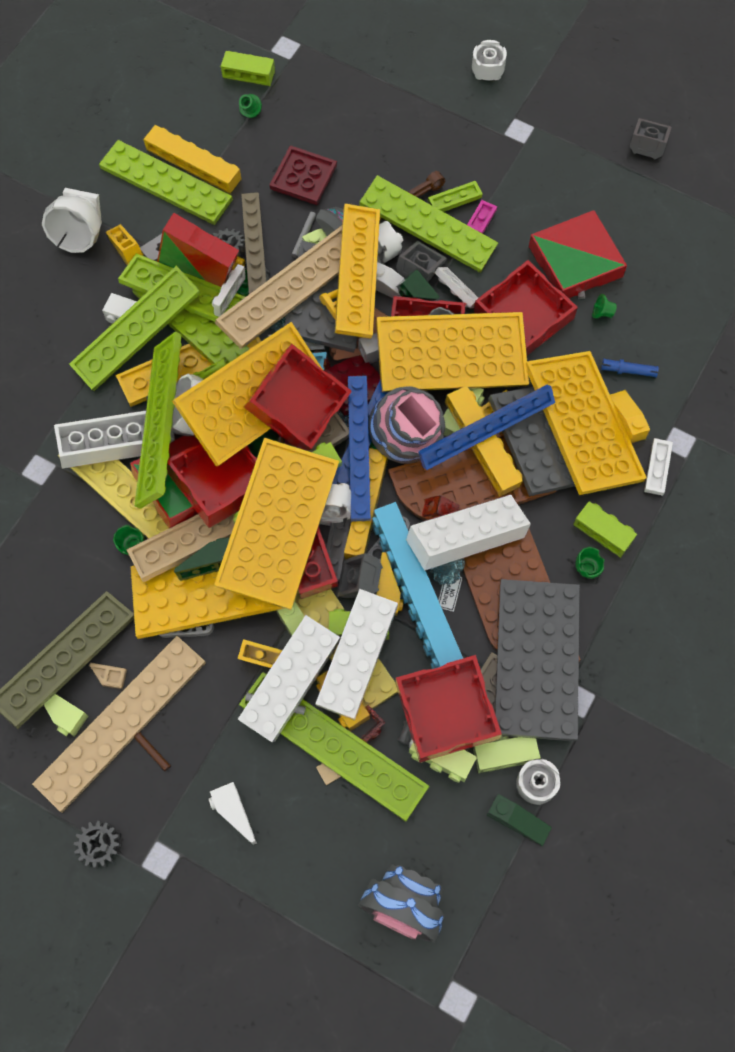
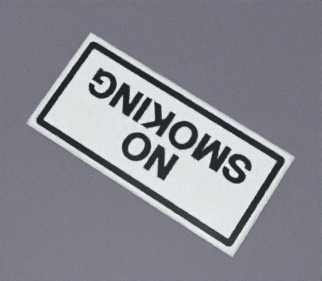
(449, 595)

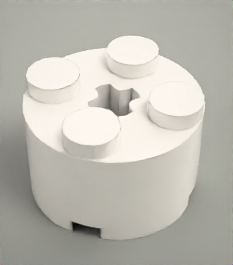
(489, 60)
(388, 243)
(338, 504)
(530, 773)

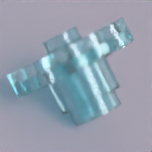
(448, 572)

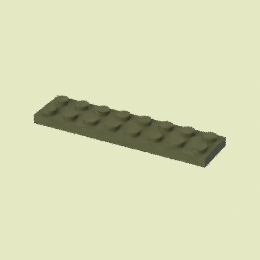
(62, 659)

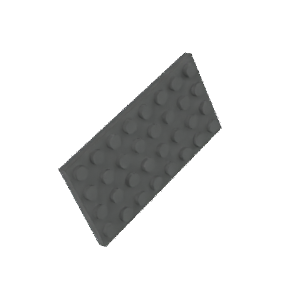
(538, 660)

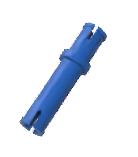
(631, 368)

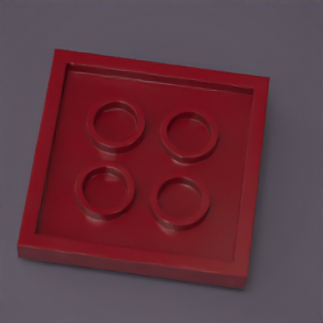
(303, 175)
(355, 367)

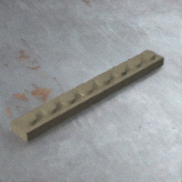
(253, 241)

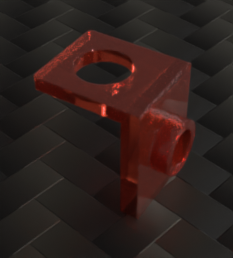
(441, 507)
(375, 730)

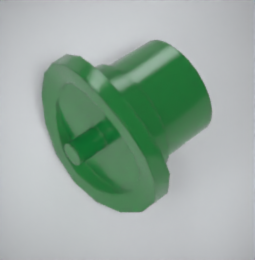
(250, 105)
(603, 307)

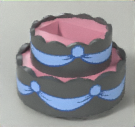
(405, 424)
(405, 903)

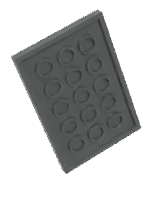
(314, 319)
(534, 448)

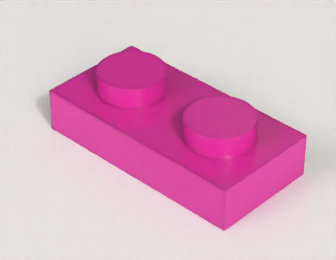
(482, 216)

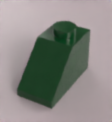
(417, 287)

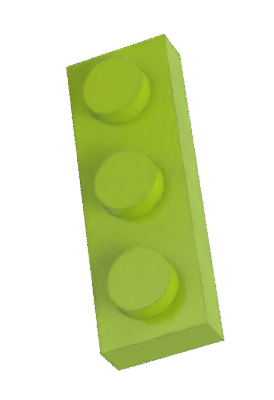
(456, 196)

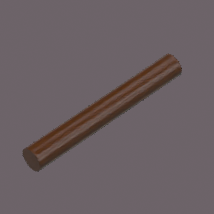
(152, 751)

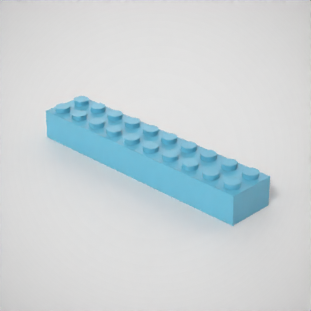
(415, 587)

